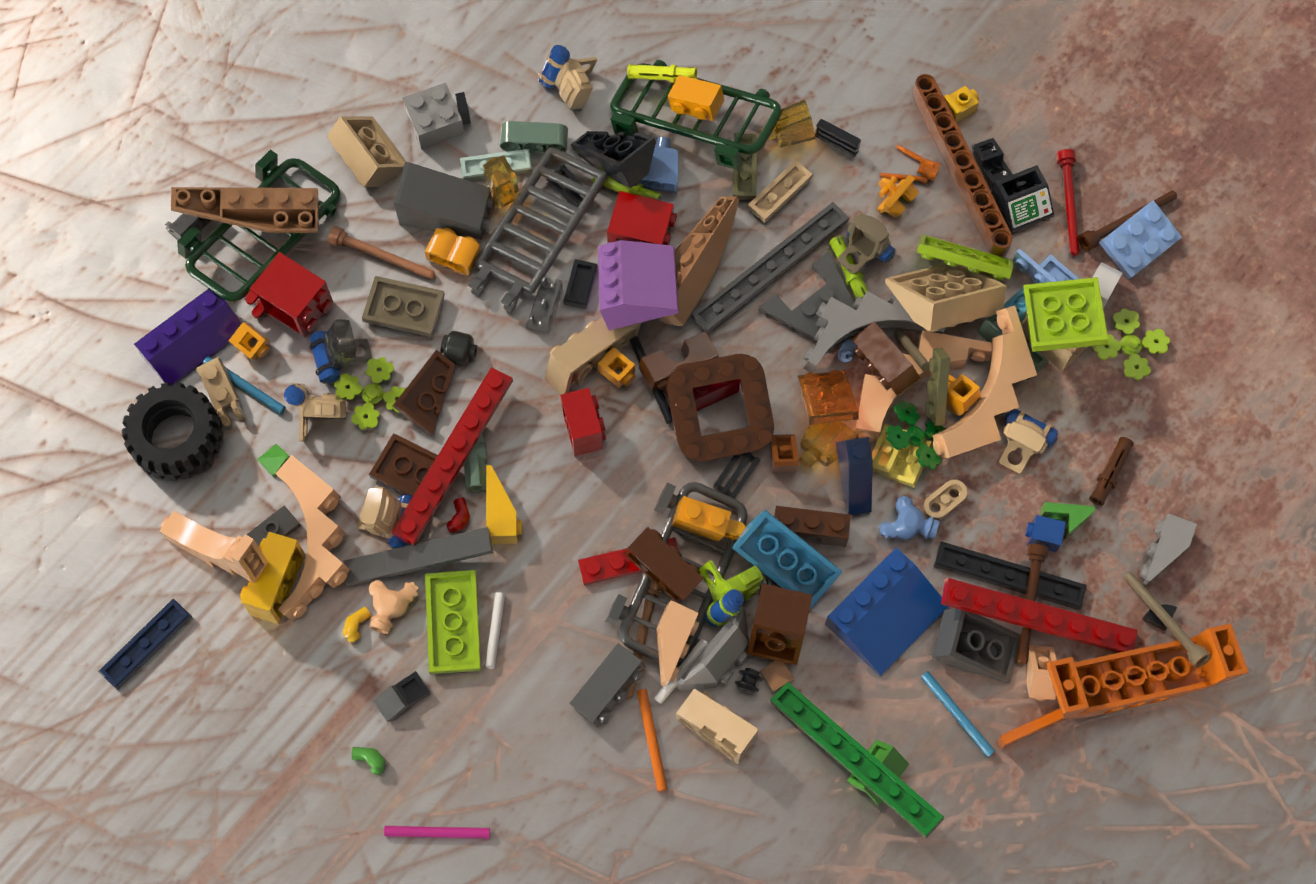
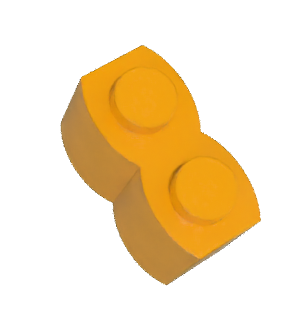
(452, 250)

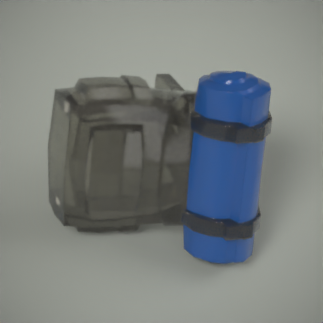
(336, 350)

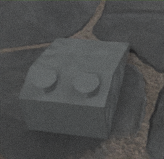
(976, 645)

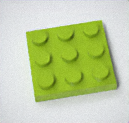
(1065, 314)

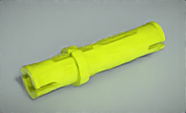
(660, 72)

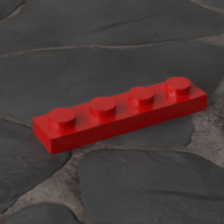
(610, 565)

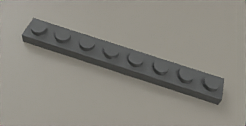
(769, 267)

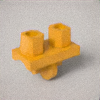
(903, 188)

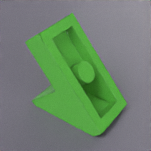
(1072, 514)

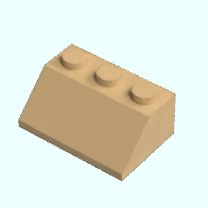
(366, 150)

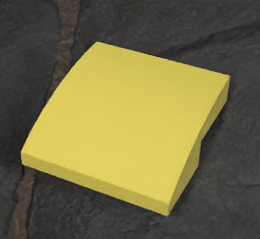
(897, 464)

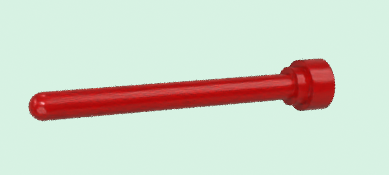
(1066, 160)

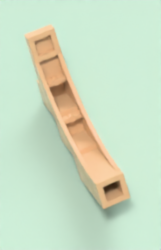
(322, 535)

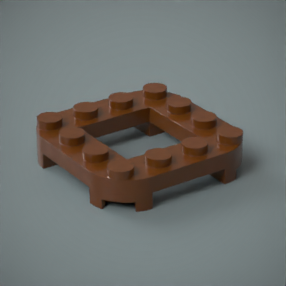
(684, 412)

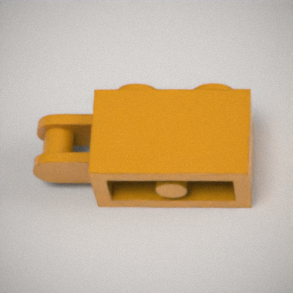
(706, 520)

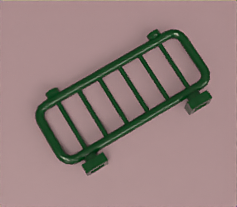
(726, 151)
(268, 172)

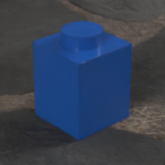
(1045, 532)

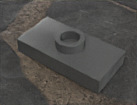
(280, 523)

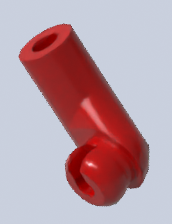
(461, 517)

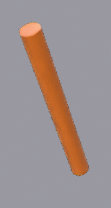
(652, 740)

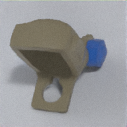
(868, 239)

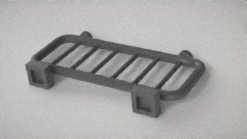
(628, 614)

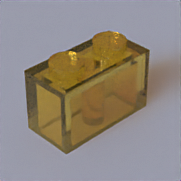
(501, 180)

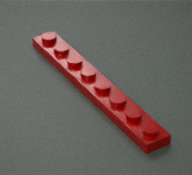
(452, 456)
(1038, 616)

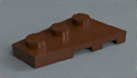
(425, 393)

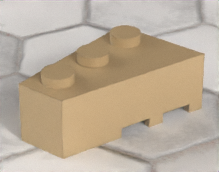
(717, 725)

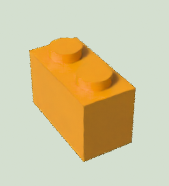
(696, 98)

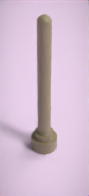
(1197, 654)

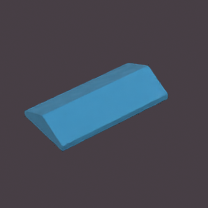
(786, 557)

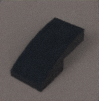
(991, 161)

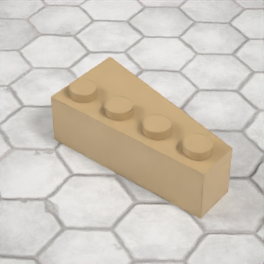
(583, 351)

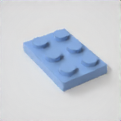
(1140, 239)

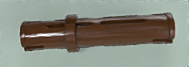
(1107, 479)

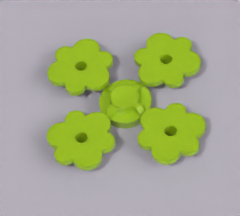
(1132, 344)
(371, 393)

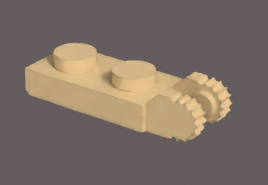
(220, 390)

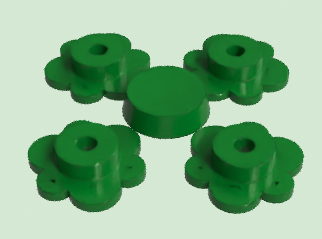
(914, 435)

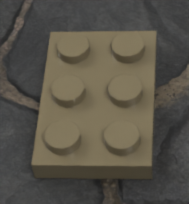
(403, 306)

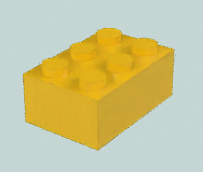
(276, 580)

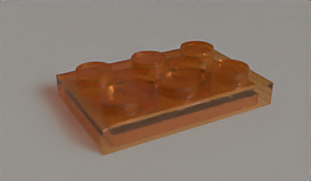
(827, 397)

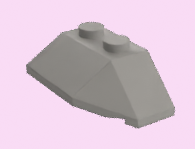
(719, 657)

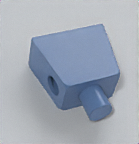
(663, 168)

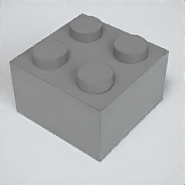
(433, 115)

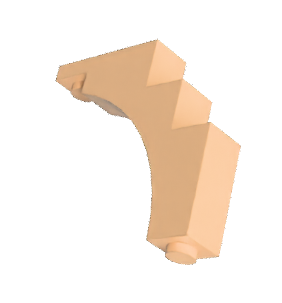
(1009, 364)
(877, 402)
(232, 554)

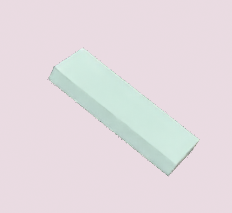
(473, 166)

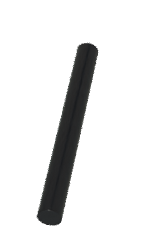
(659, 396)

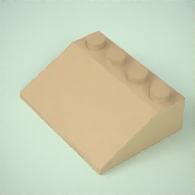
(947, 295)

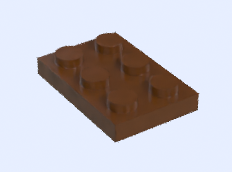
(402, 465)

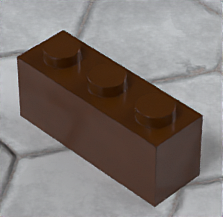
(884, 359)
(664, 565)

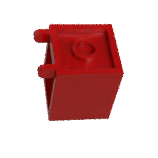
(290, 295)

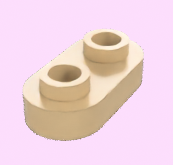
(943, 500)

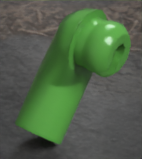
(372, 757)

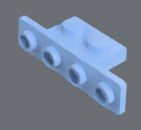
(1048, 271)

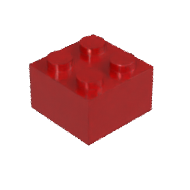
(583, 421)

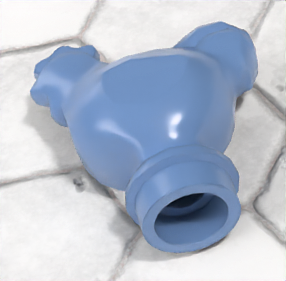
(909, 522)

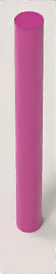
(440, 832)

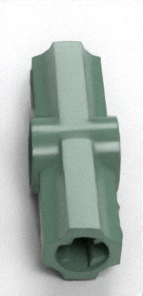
(475, 467)

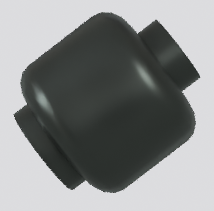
(458, 347)

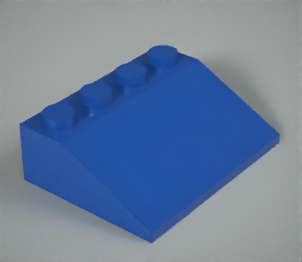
(886, 612)

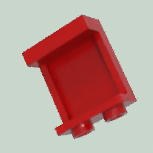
(641, 220)

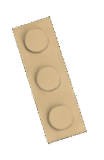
(780, 191)

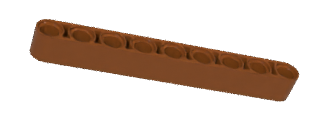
(960, 174)

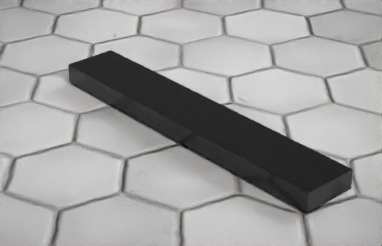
(1008, 575)

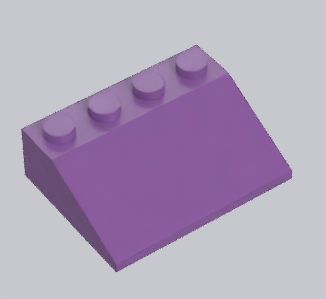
(636, 282)

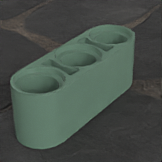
(533, 136)

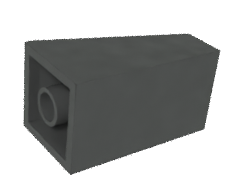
(440, 200)

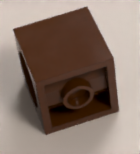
(779, 624)

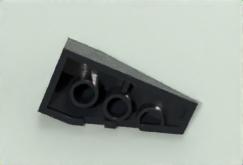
(619, 155)

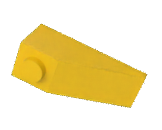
(500, 513)

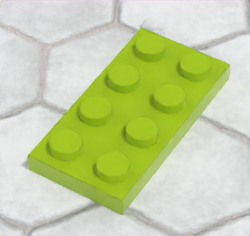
(971, 258)
(452, 622)

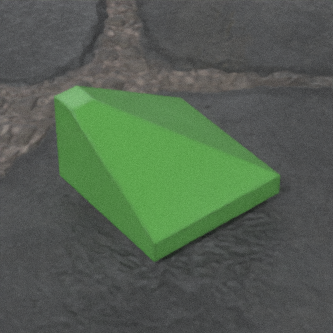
(273, 459)

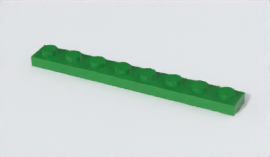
(857, 760)

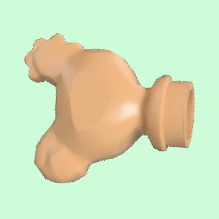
(389, 604)

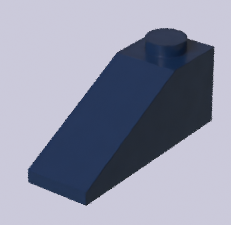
(856, 474)

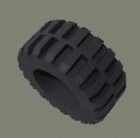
(156, 407)

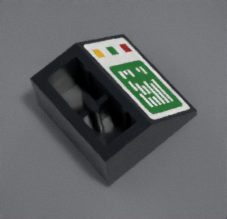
(1023, 198)

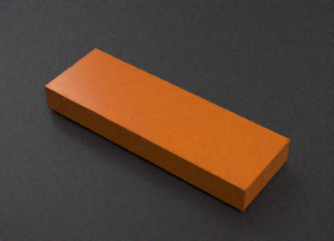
(1030, 728)

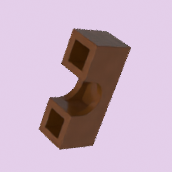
(658, 367)
(827, 526)

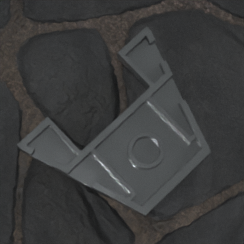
(804, 316)

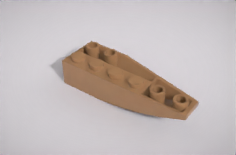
(253, 208)
(700, 256)

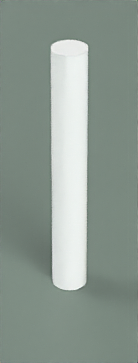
(495, 630)
(693, 655)

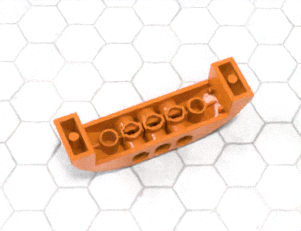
(1144, 674)

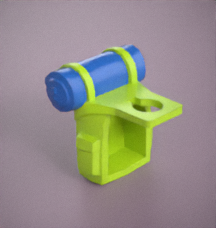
(730, 593)

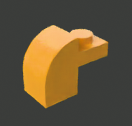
(961, 394)

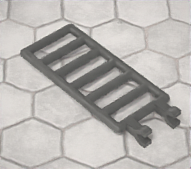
(519, 285)

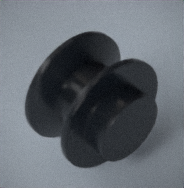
(748, 681)

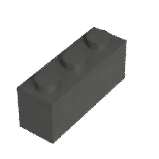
(608, 685)

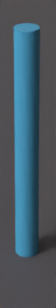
(252, 390)
(957, 713)

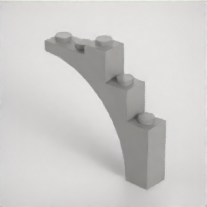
(841, 321)

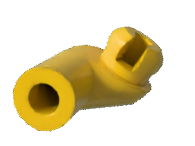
(352, 623)

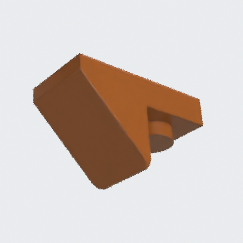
(784, 454)

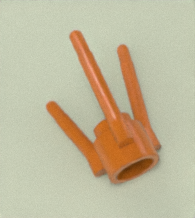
(927, 168)

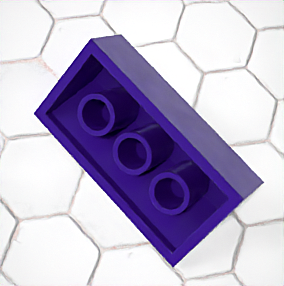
(189, 337)

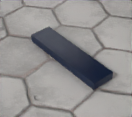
(145, 644)

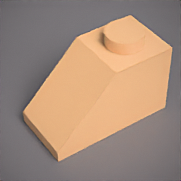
(1038, 678)

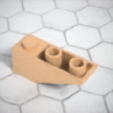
(672, 634)

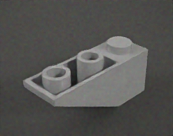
(1171, 542)

